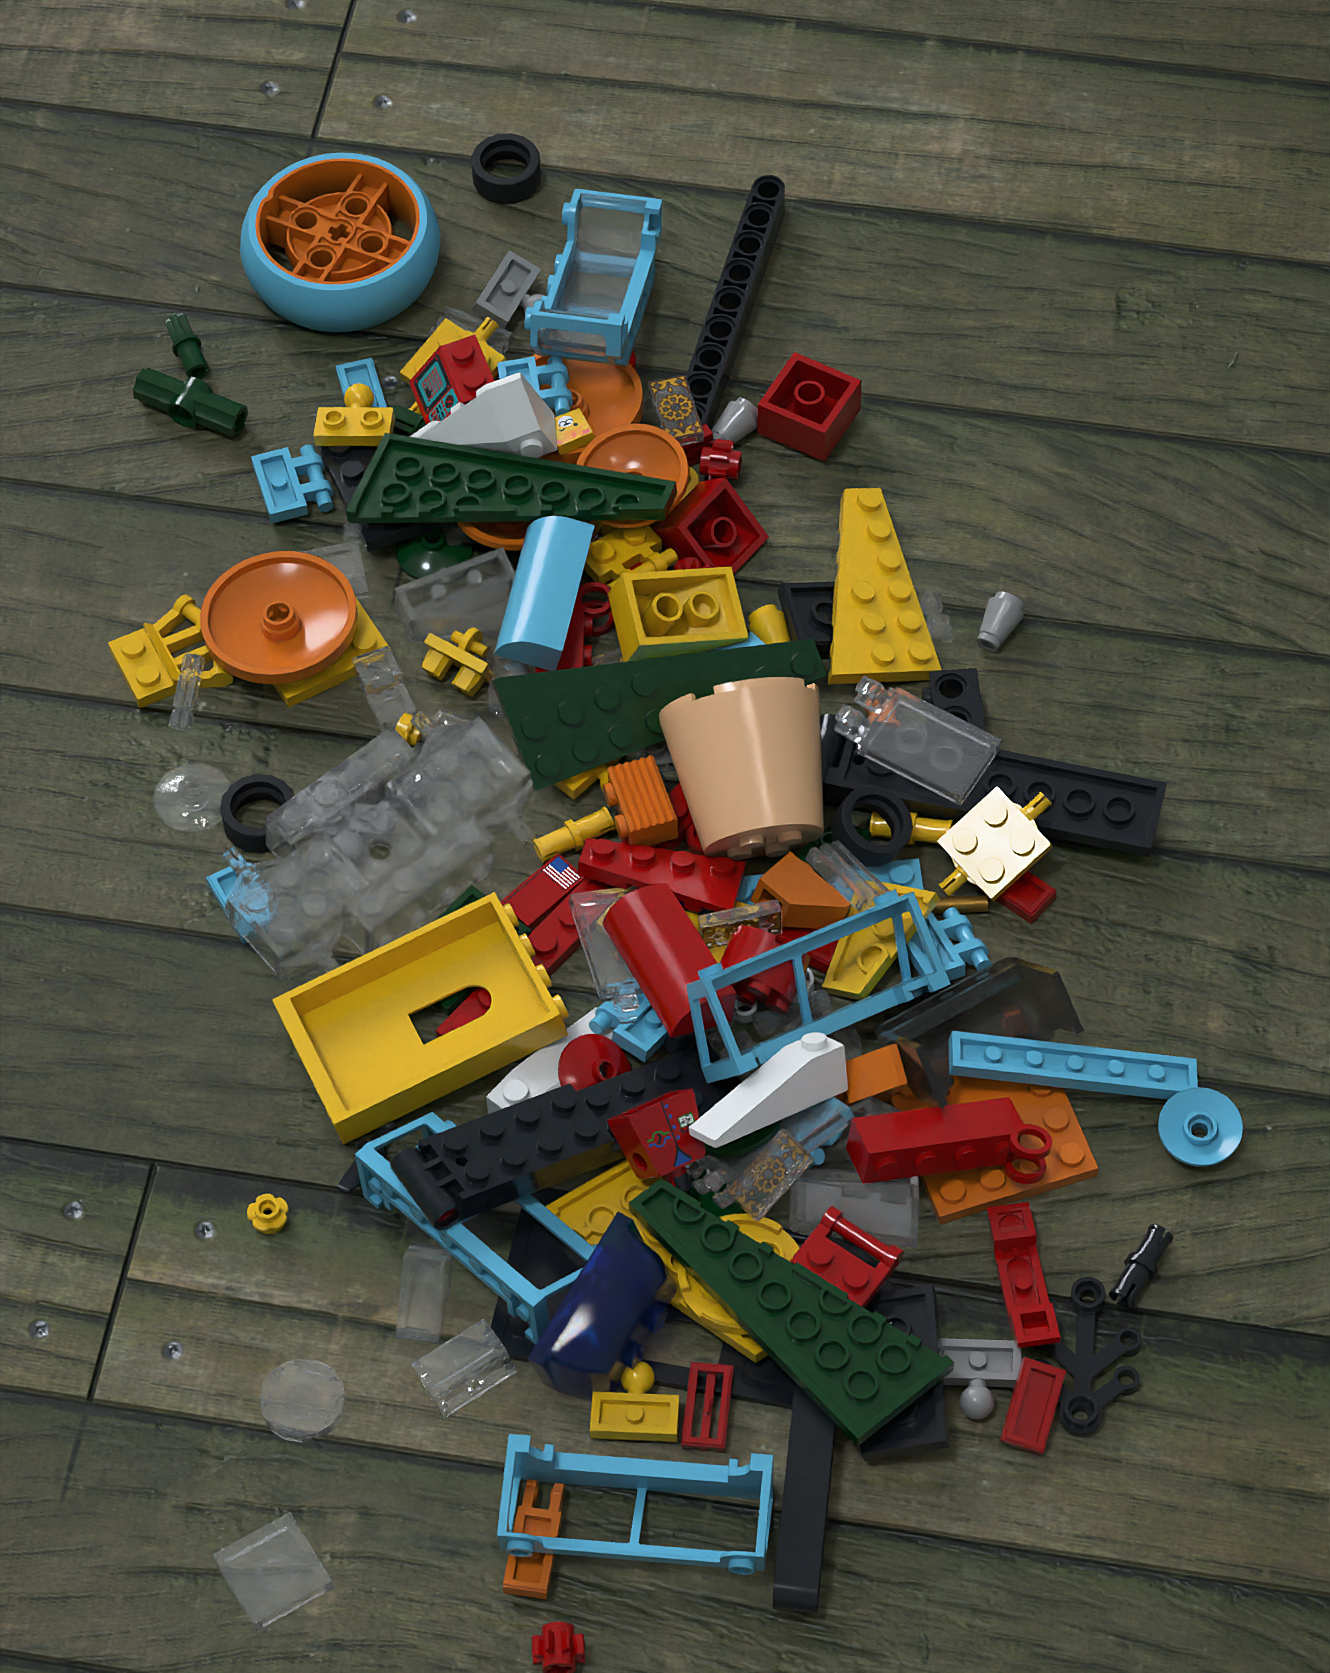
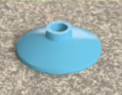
(1204, 1110)

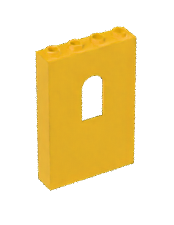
(358, 1029)

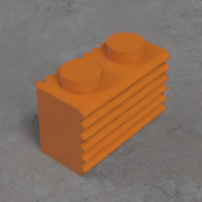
(641, 803)

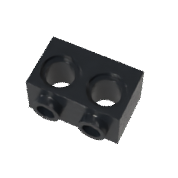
(965, 689)

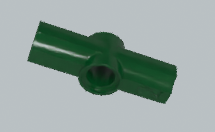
(190, 402)

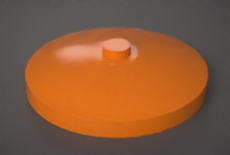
(605, 396)
(279, 617)

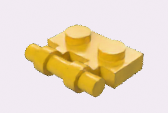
(624, 548)

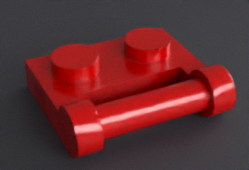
(842, 1267)

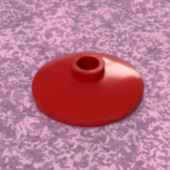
(583, 1057)

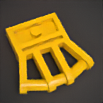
(147, 659)

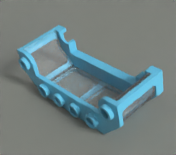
(599, 279)

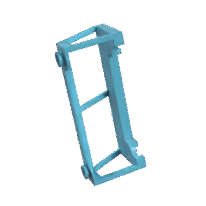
(715, 977)
(522, 1298)
(527, 1462)

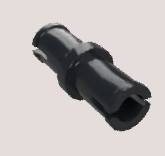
(1141, 1266)

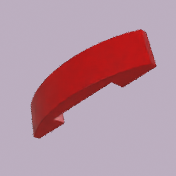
(1021, 1275)

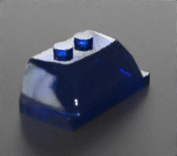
(605, 1315)

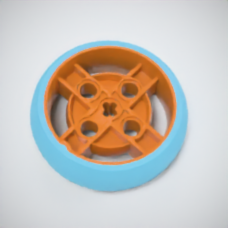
(340, 242)

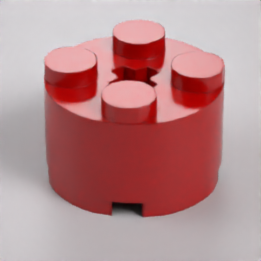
(772, 986)

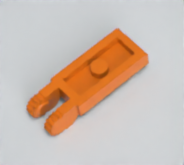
(533, 1574)

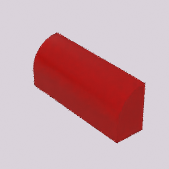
(664, 955)

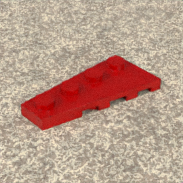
(693, 878)

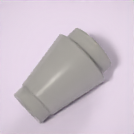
(736, 421)
(999, 620)

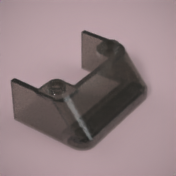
(999, 1000)

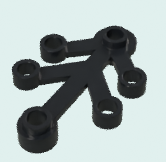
(1085, 1367)

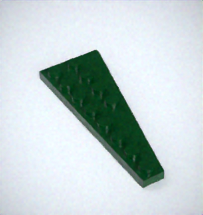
(458, 483)
(606, 711)
(828, 1344)

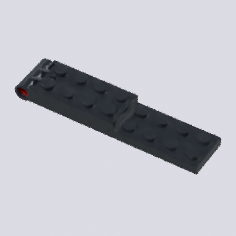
(1086, 802)
(540, 1139)

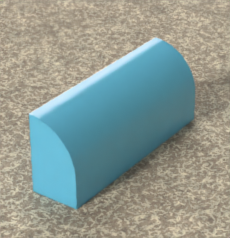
(544, 591)

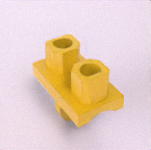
(443, 654)

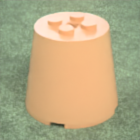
(750, 765)

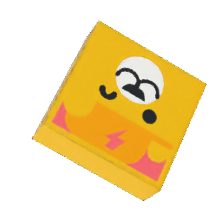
(572, 431)

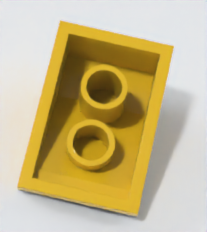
(676, 612)

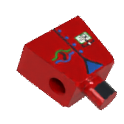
(658, 1137)

